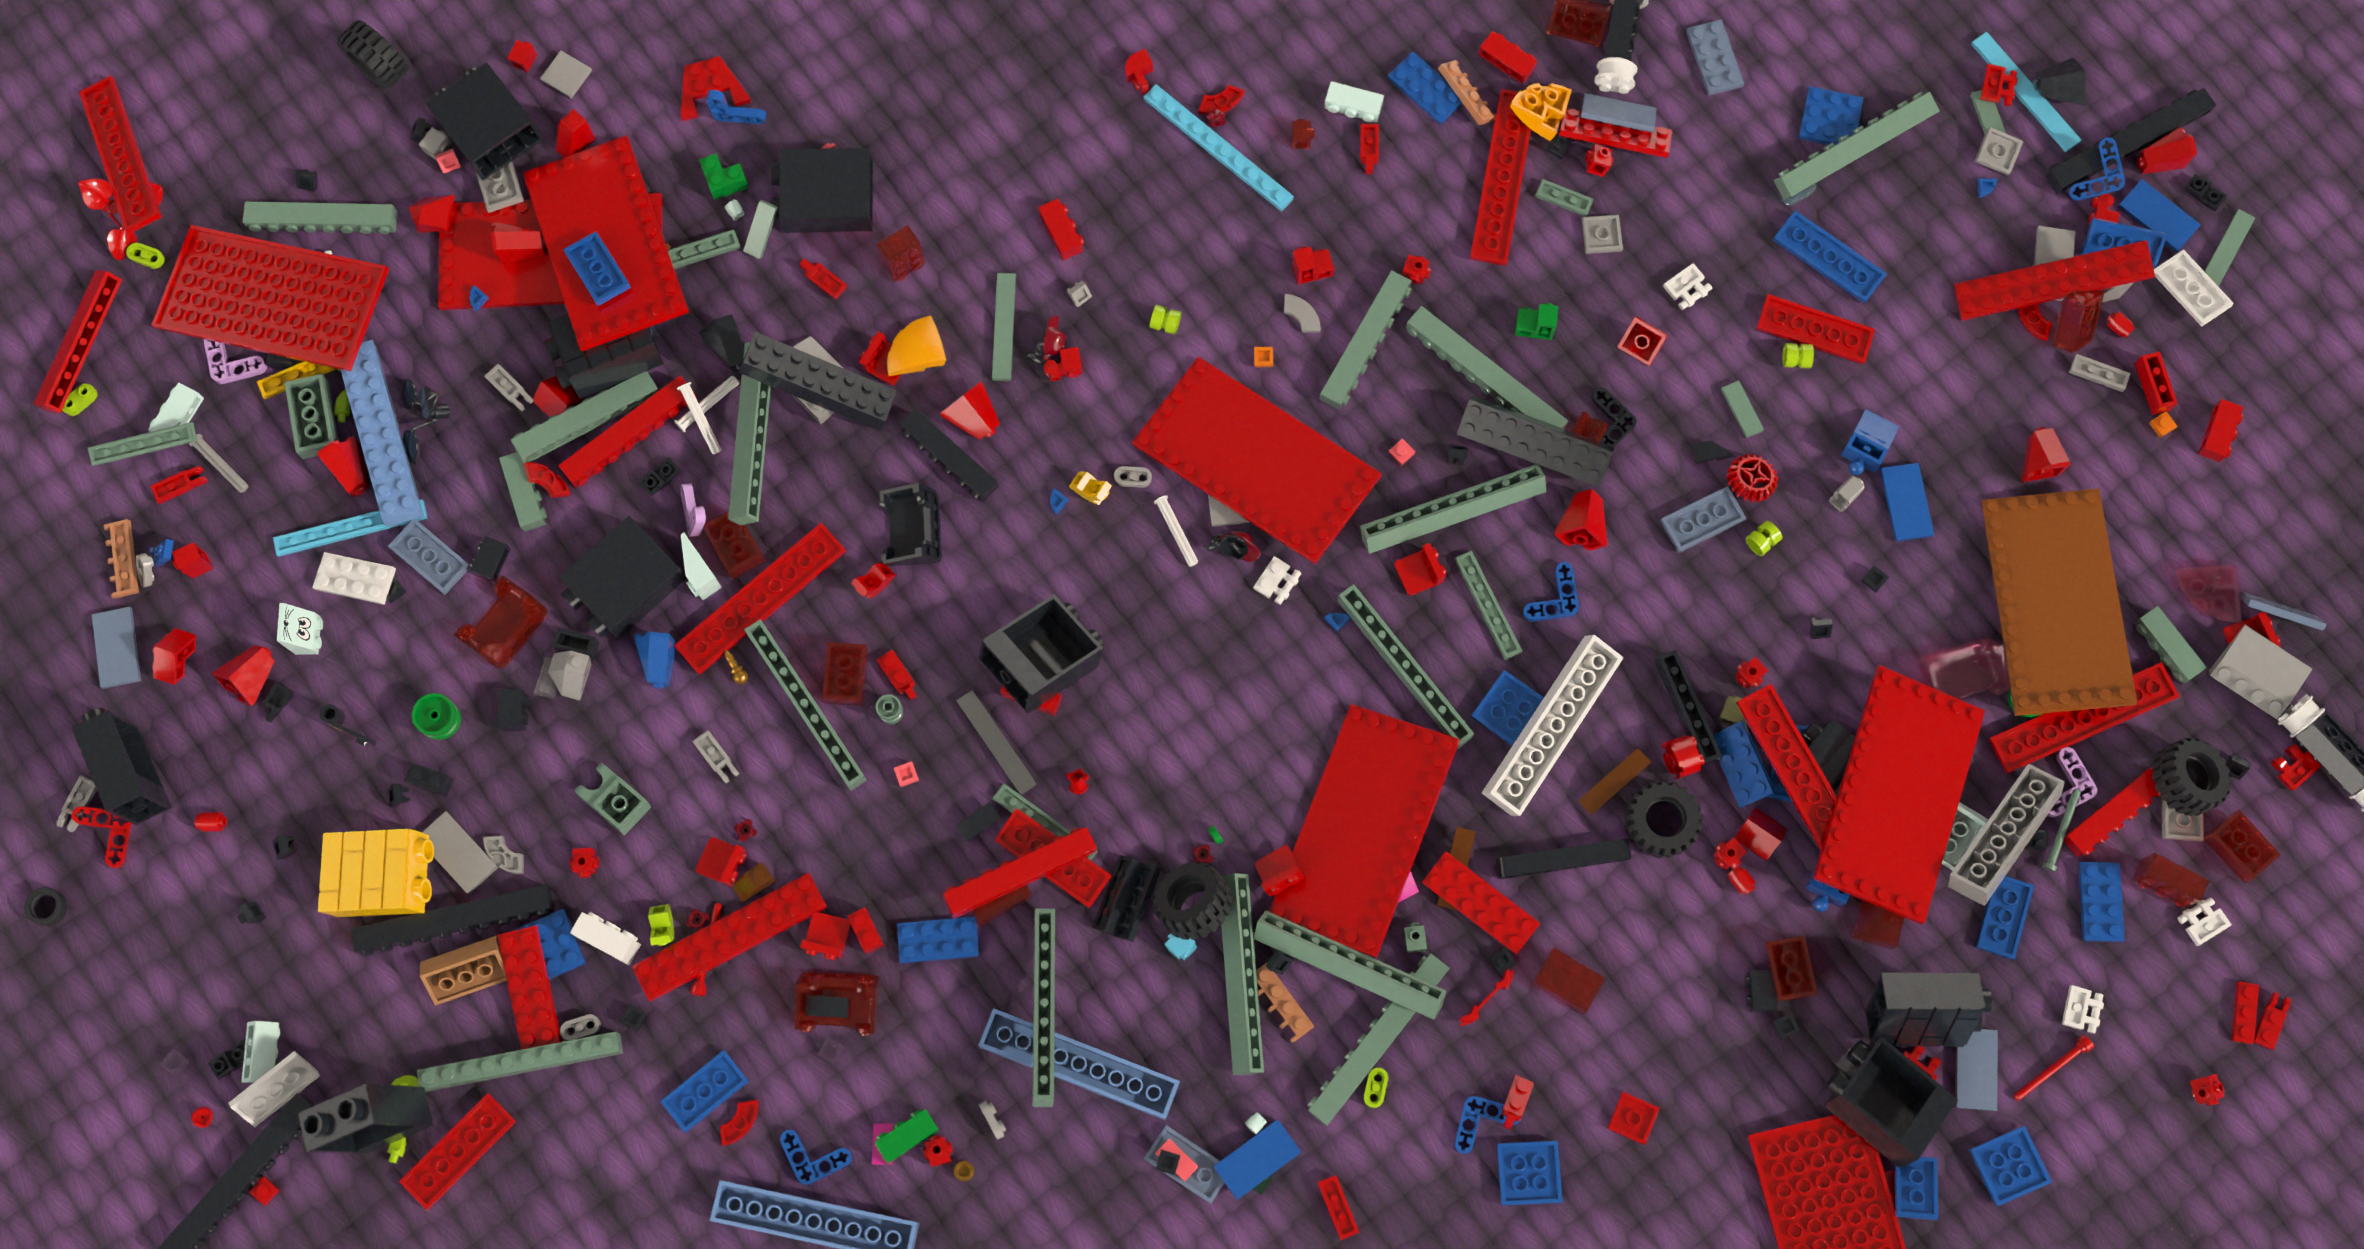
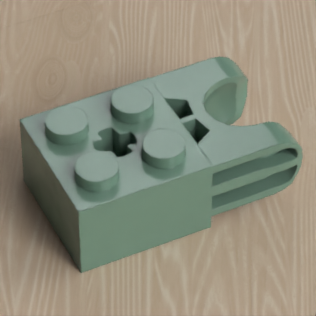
(610, 796)

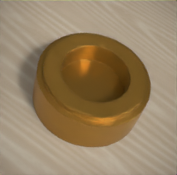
(963, 1170)

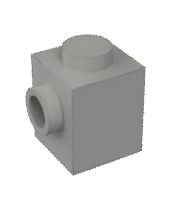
(435, 142)

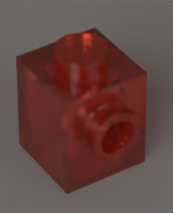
(1302, 134)

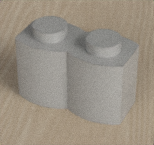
(1847, 493)

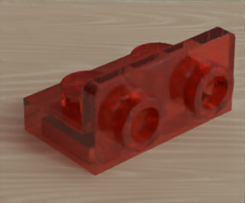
(1590, 427)

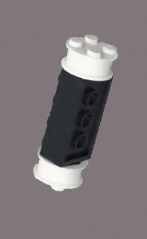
(1617, 68)
(2328, 744)

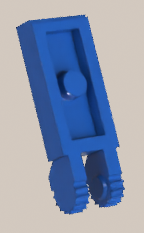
(162, 552)

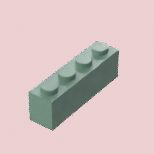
(523, 493)
(2169, 645)

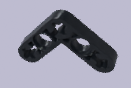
(1617, 419)

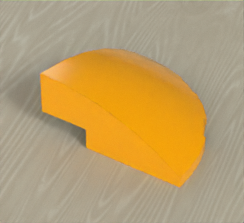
(1542, 108)
(916, 348)

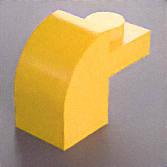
(1090, 488)

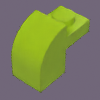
(661, 925)

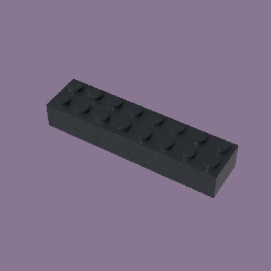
(817, 381)
(1535, 441)

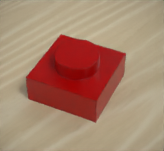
(264, 1191)

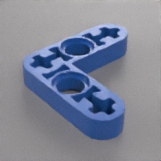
(722, 112)
(2109, 173)
(1559, 604)
(1475, 1117)
(814, 1166)

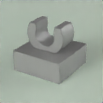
(1079, 293)

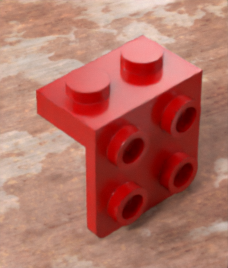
(875, 359)
(1420, 570)
(2260, 623)
(721, 861)
(1278, 870)
(826, 936)

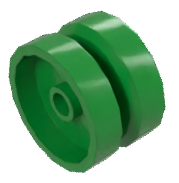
(436, 716)

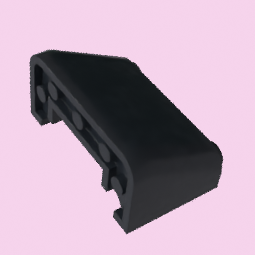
(912, 525)

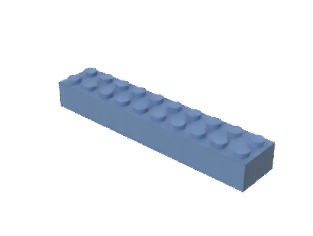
(381, 438)
(1083, 1066)
(809, 1219)

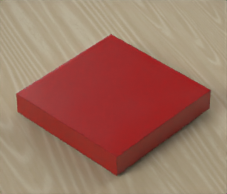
(1633, 1118)

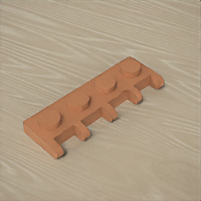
(1466, 93)
(122, 558)
(1283, 1003)

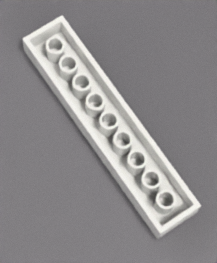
(1552, 725)

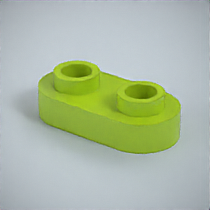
(146, 257)
(78, 400)
(1376, 1088)

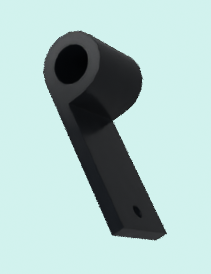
(335, 717)

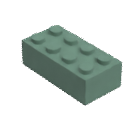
(311, 414)

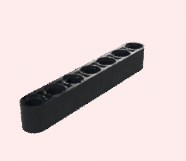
(1563, 858)

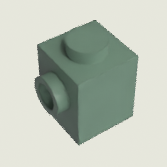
(1414, 938)

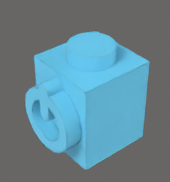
(1179, 947)

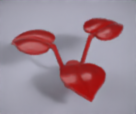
(96, 196)

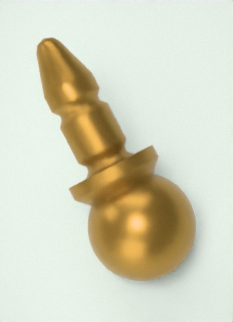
(739, 675)

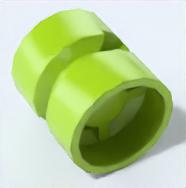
(1165, 319)
(1796, 355)
(1765, 536)

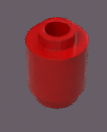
(2119, 324)
(210, 821)
(1741, 880)

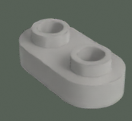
(1133, 475)
(144, 569)
(581, 1027)
(996, 1126)

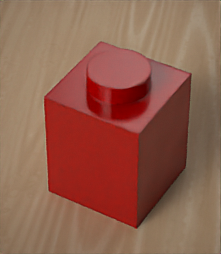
(522, 55)

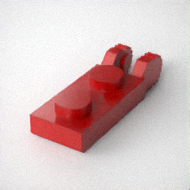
(177, 484)
(2271, 1022)

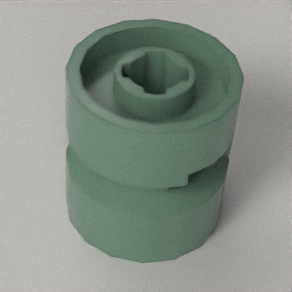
(889, 709)

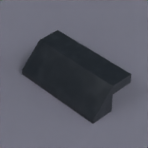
(1126, 898)

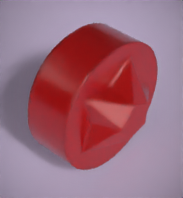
(202, 1116)

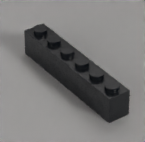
(949, 455)
(1687, 705)

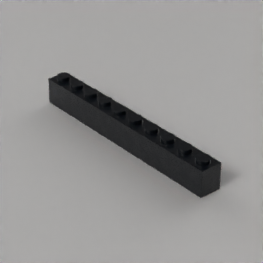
(2131, 140)
(451, 920)
(240, 1177)

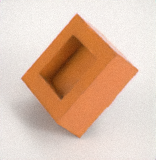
(1263, 356)
(2163, 424)

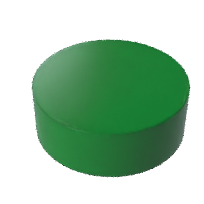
(1215, 834)

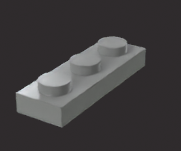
(2099, 372)

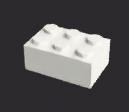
(606, 937)

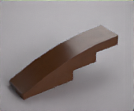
(1614, 781)
(1461, 850)

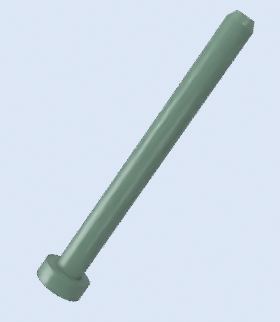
(2050, 865)

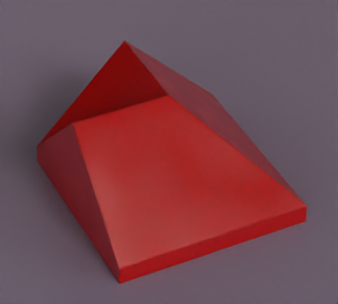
(432, 213)

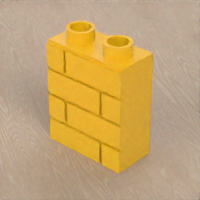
(375, 873)

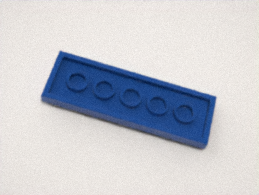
(1829, 256)

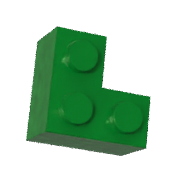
(723, 181)
(1537, 323)

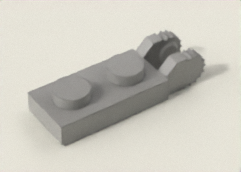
(507, 386)
(714, 754)
(80, 796)

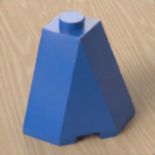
(657, 657)

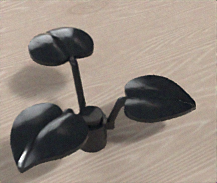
(429, 409)

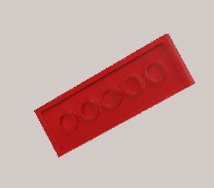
(1617, 136)
(1815, 327)
(1080, 879)
(1481, 902)
(529, 988)
(457, 1151)

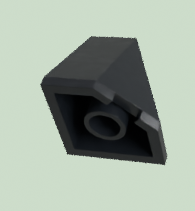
(2062, 82)
(725, 341)

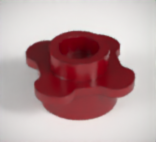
(1216, 118)
(739, 828)
(1197, 851)
(691, 922)

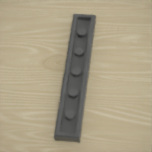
(996, 742)

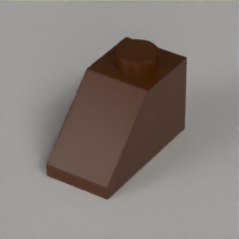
(753, 882)

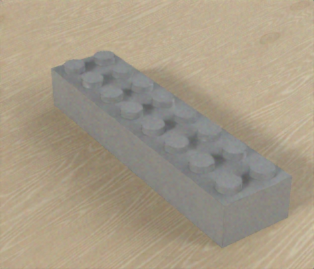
(2006, 834)

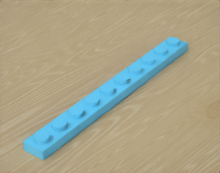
(1218, 148)

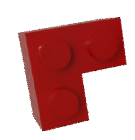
(1311, 265)
(171, 655)

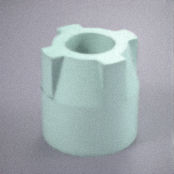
(734, 209)
(1255, 1123)

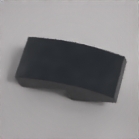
(2203, 192)
(660, 477)
(978, 821)
(827, 1006)
(228, 1061)

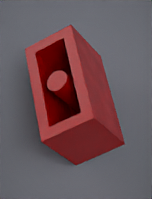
(191, 560)
(865, 930)

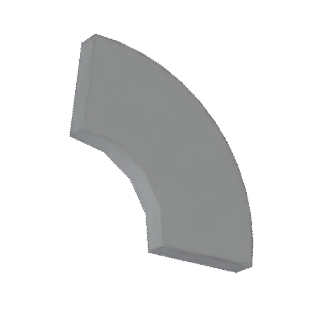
(1303, 313)
(502, 856)

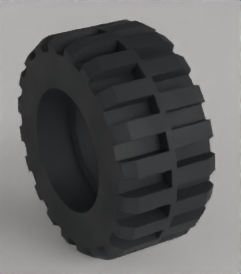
(372, 54)
(2176, 786)
(1677, 798)
(1203, 916)

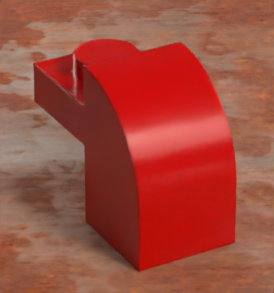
(1135, 69)
(874, 581)

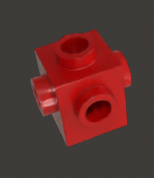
(1599, 160)
(1416, 269)
(1751, 673)
(1735, 852)
(582, 856)
(2207, 1090)
(943, 1156)

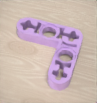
(228, 368)
(694, 516)
(2085, 780)

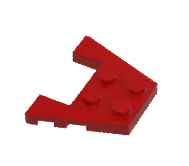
(707, 76)

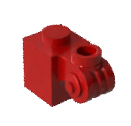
(2101, 206)
(1068, 367)

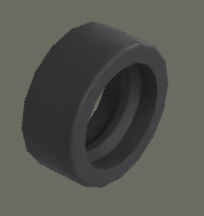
(32, 899)

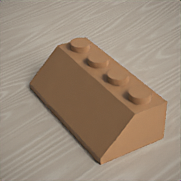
(463, 970)

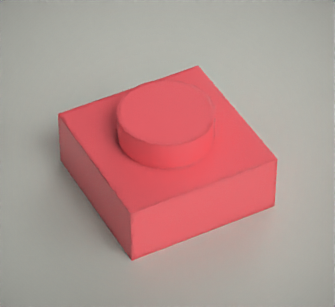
(448, 161)
(1401, 452)
(906, 774)

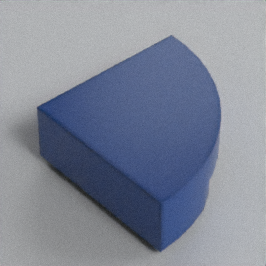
(1985, 186)
(477, 298)
(1057, 501)
(1337, 620)

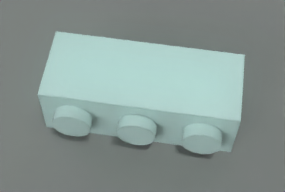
(1353, 102)
(177, 409)
(260, 1049)

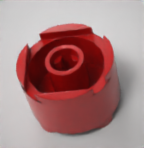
(1682, 756)

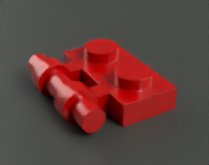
(1993, 84)

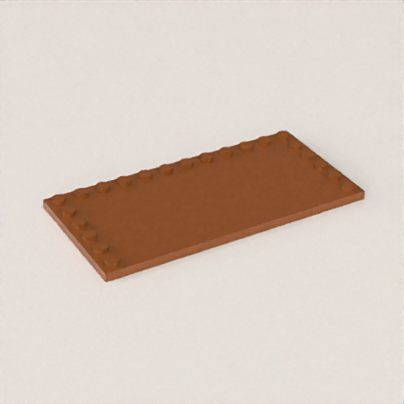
(2058, 602)

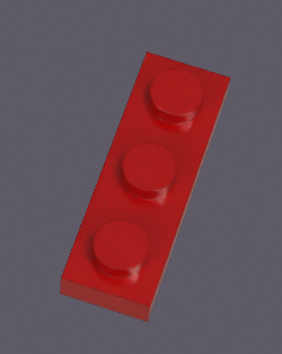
(2245, 1013)
(1338, 1207)

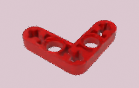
(116, 829)

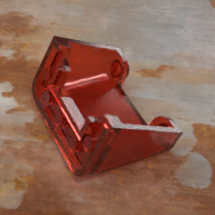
(504, 625)
(860, 988)

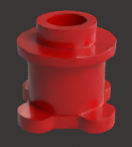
(1078, 781)

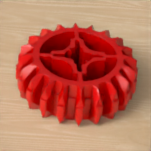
(1752, 478)

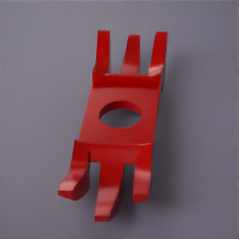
(1504, 984)

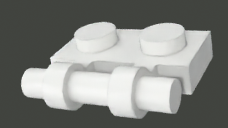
(1684, 282)
(1271, 578)
(2207, 927)
(2077, 1006)

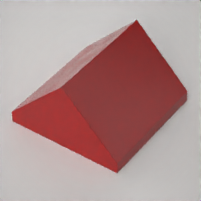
(1642, 341)
(553, 398)
(1760, 834)

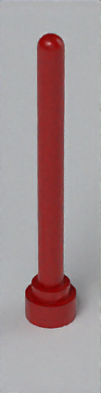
(699, 986)
(2083, 1045)

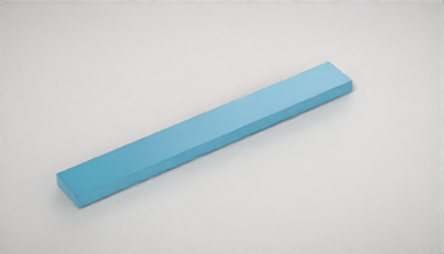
(2025, 92)
(333, 532)

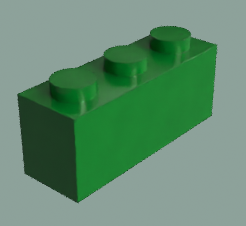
(905, 1136)

